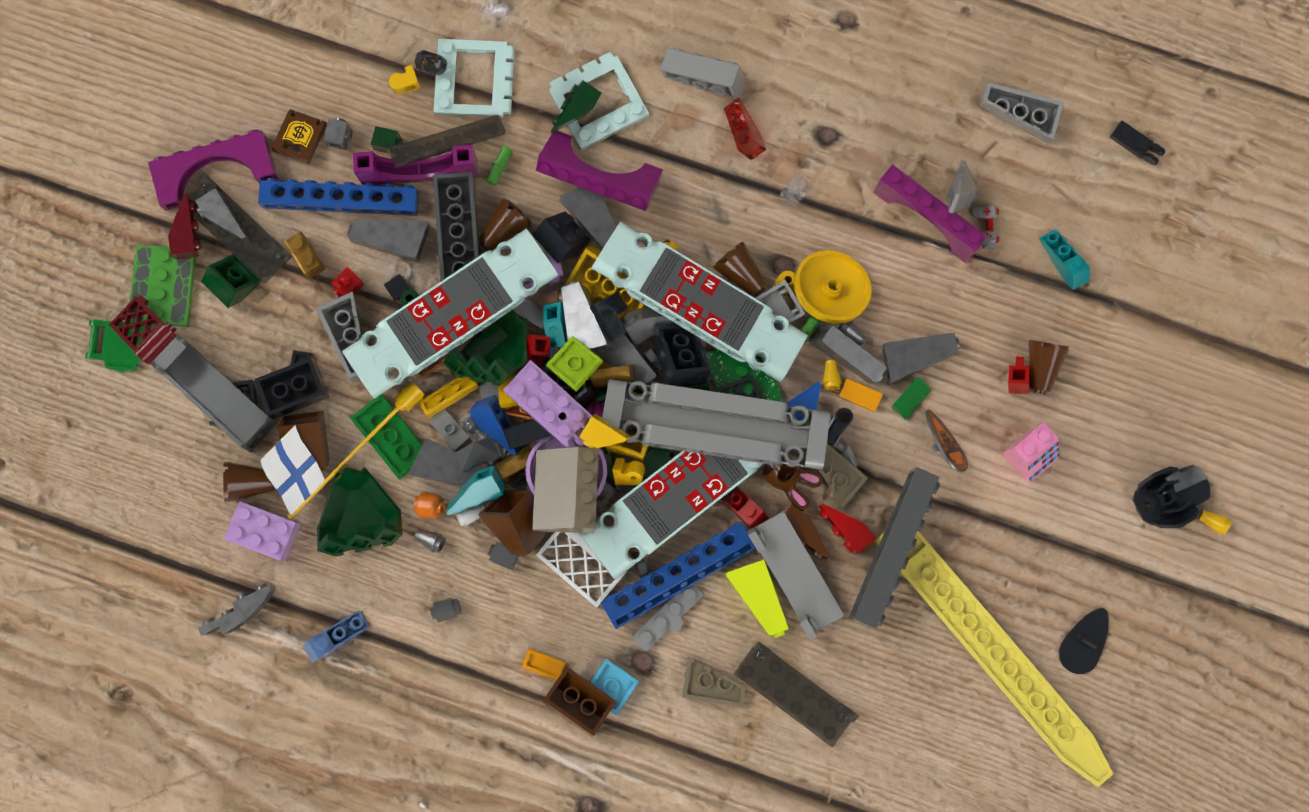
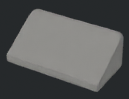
(532, 312)

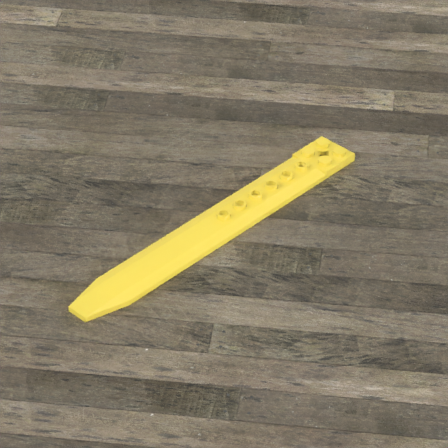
(1004, 662)

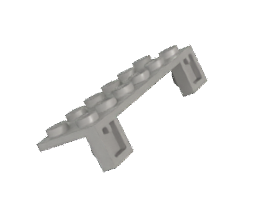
(796, 573)

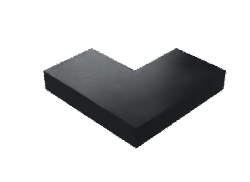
(606, 314)

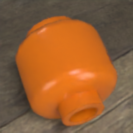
(429, 505)

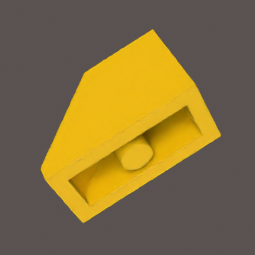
(602, 433)

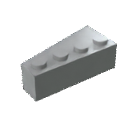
(704, 73)
(1024, 110)
(343, 327)

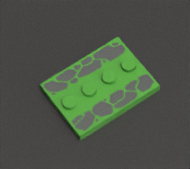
(163, 283)

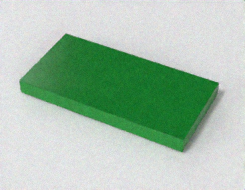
(394, 441)

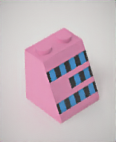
(1034, 451)

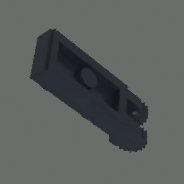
(1136, 143)

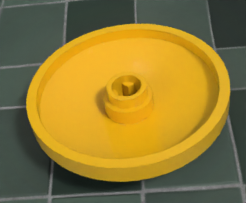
(832, 287)

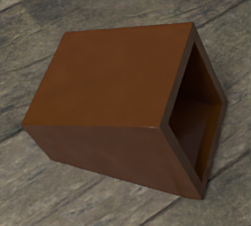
(312, 431)
(512, 521)

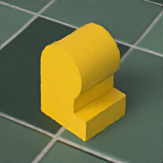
(404, 82)
(628, 473)

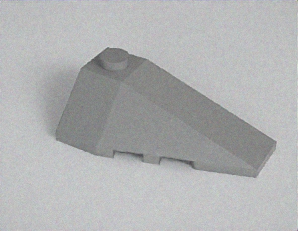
(963, 189)

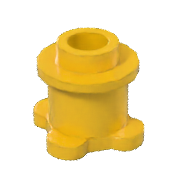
(786, 275)

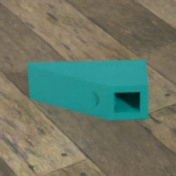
(1066, 260)
(555, 324)
(480, 488)

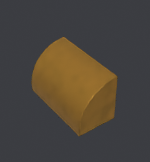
(622, 373)
(514, 465)

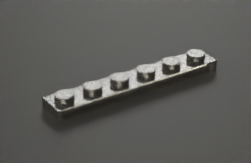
(444, 141)

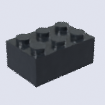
(680, 356)
(291, 388)

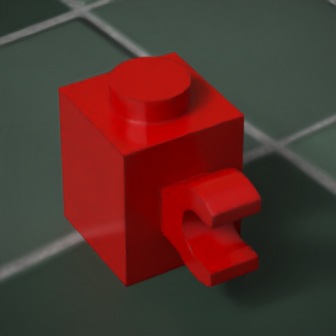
(346, 283)
(1019, 377)

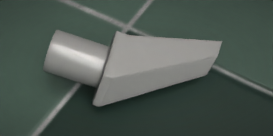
(847, 453)

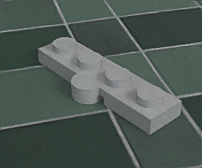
(667, 617)

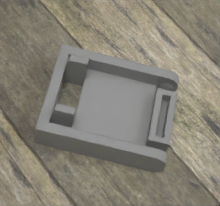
(776, 302)

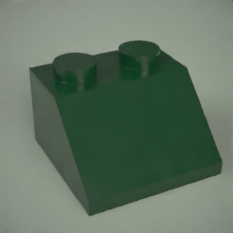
(230, 280)

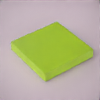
(574, 363)

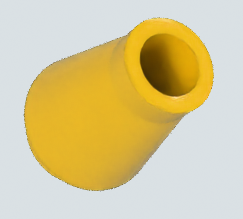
(831, 376)
(1215, 521)

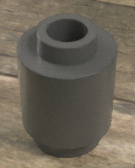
(445, 609)

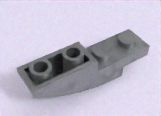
(245, 609)

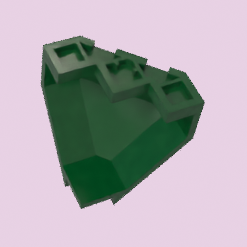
(494, 354)
(357, 515)

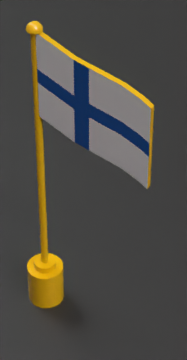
(296, 471)

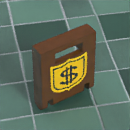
(301, 132)

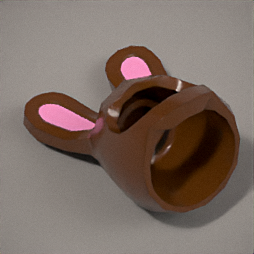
(785, 479)

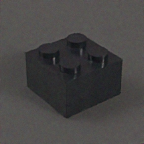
(561, 236)

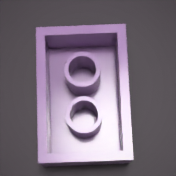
(262, 531)

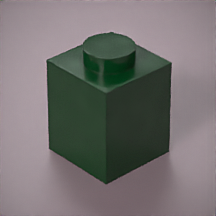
(384, 139)

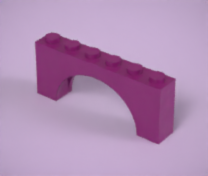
(381, 170)
(173, 172)
(629, 188)
(901, 189)

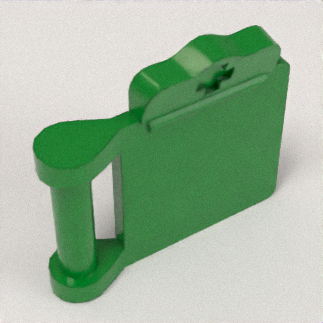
(115, 351)

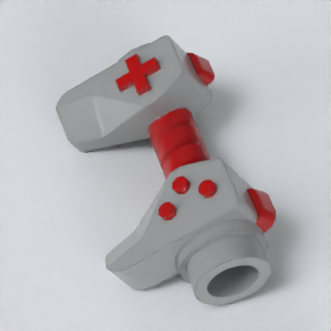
(989, 213)

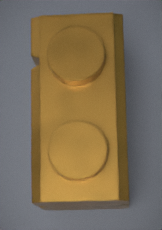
(305, 255)

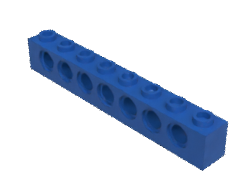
(407, 206)
(673, 585)

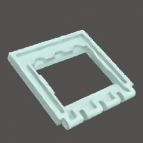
(501, 87)
(612, 122)

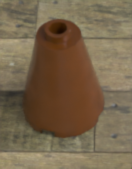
(504, 224)
(741, 270)
(1045, 364)
(244, 481)

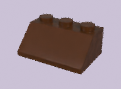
(579, 701)

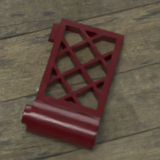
(153, 340)

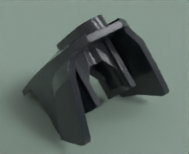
(1182, 491)

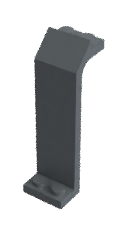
(214, 394)

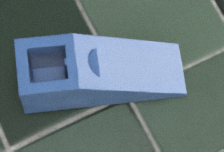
(335, 636)

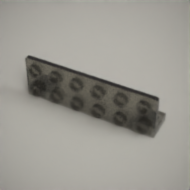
(261, 255)
(795, 694)

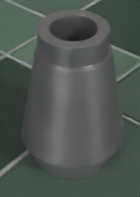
(853, 332)
(430, 540)

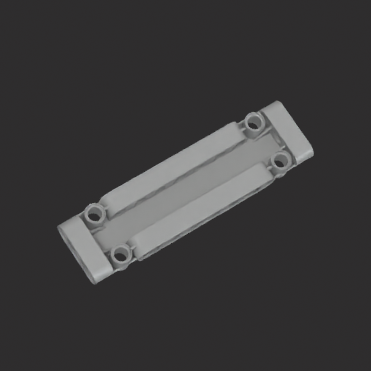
(718, 424)

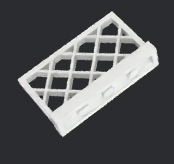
(579, 542)

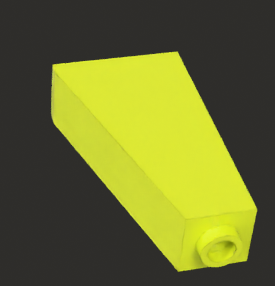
(759, 595)

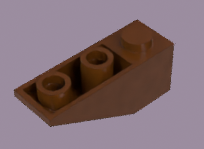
(807, 532)

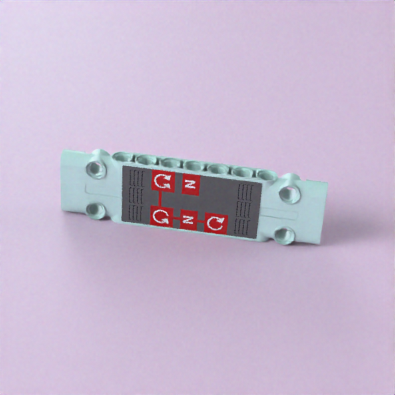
(700, 301)
(450, 313)
(663, 506)

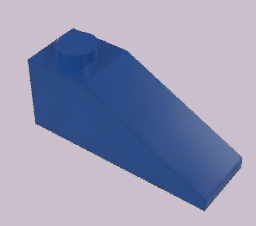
(492, 420)

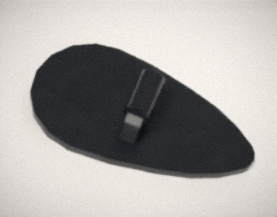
(1085, 642)

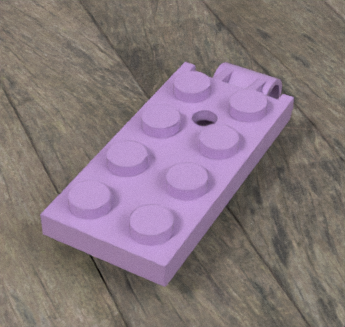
(545, 401)

